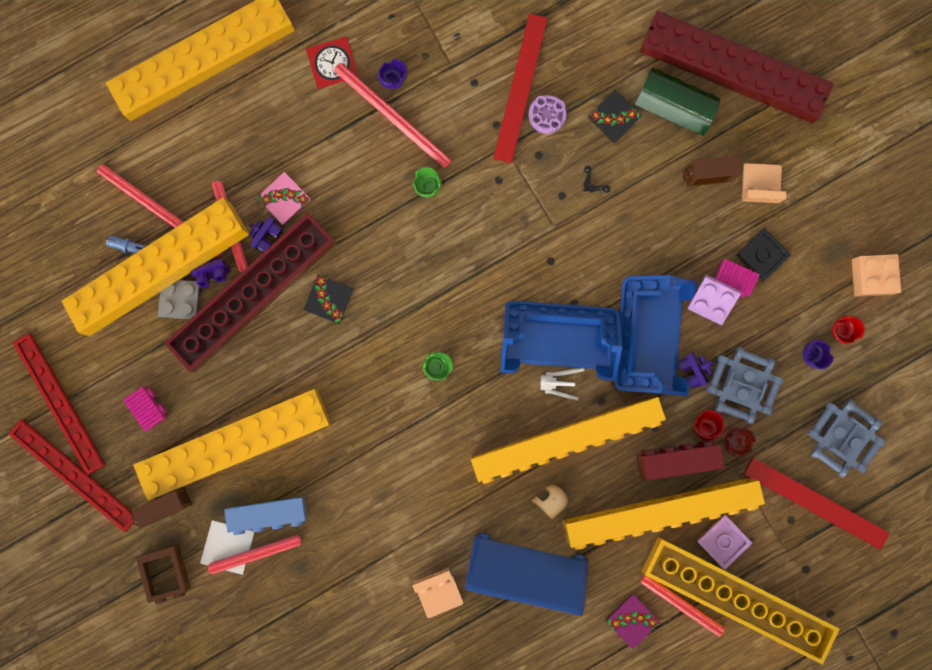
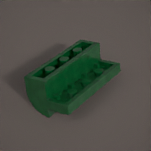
(678, 101)

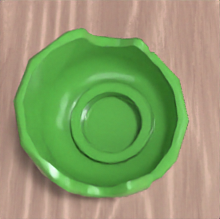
(427, 182)
(437, 366)

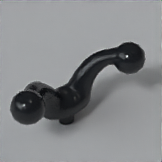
(588, 187)

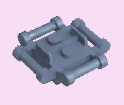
(744, 385)
(845, 437)

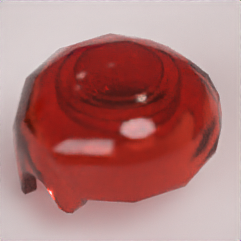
(739, 441)

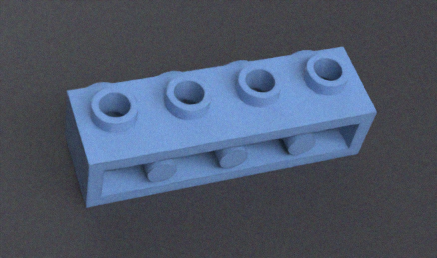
(266, 514)

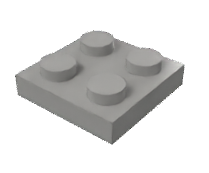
(179, 300)

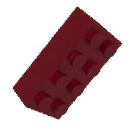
(680, 461)

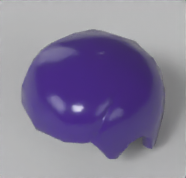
(392, 74)
(817, 354)

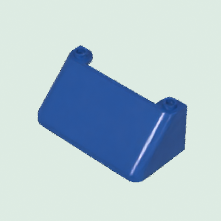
(652, 334)
(561, 337)
(527, 575)

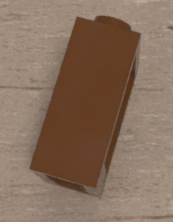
(712, 170)
(161, 508)
(179, 568)

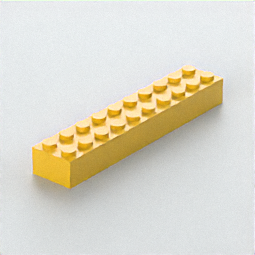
(199, 57)
(155, 267)
(568, 438)
(232, 444)
(663, 512)
(740, 600)

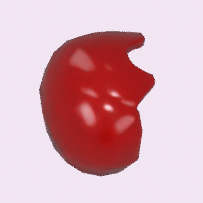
(848, 329)
(709, 425)

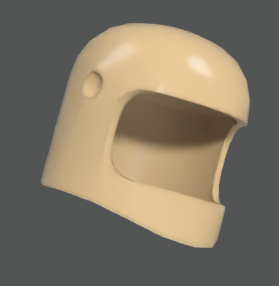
(554, 503)

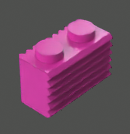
(737, 277)
(146, 408)

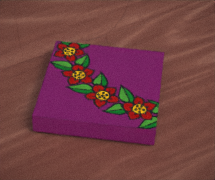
(632, 621)

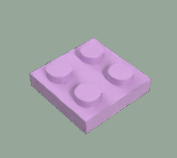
(714, 300)
(724, 541)

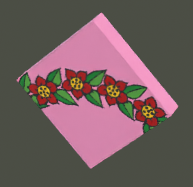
(283, 198)

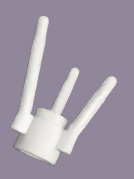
(549, 383)

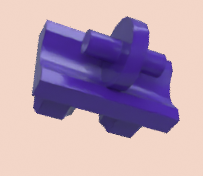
(269, 227)
(214, 269)
(692, 362)

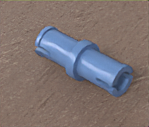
(125, 245)

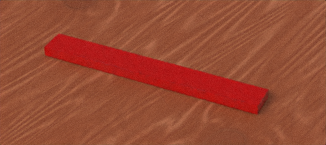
(520, 88)
(59, 404)
(72, 475)
(816, 503)

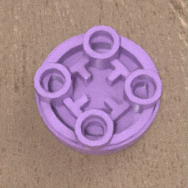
(547, 114)

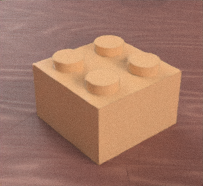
(876, 275)

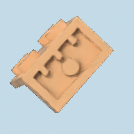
(762, 183)
(438, 592)

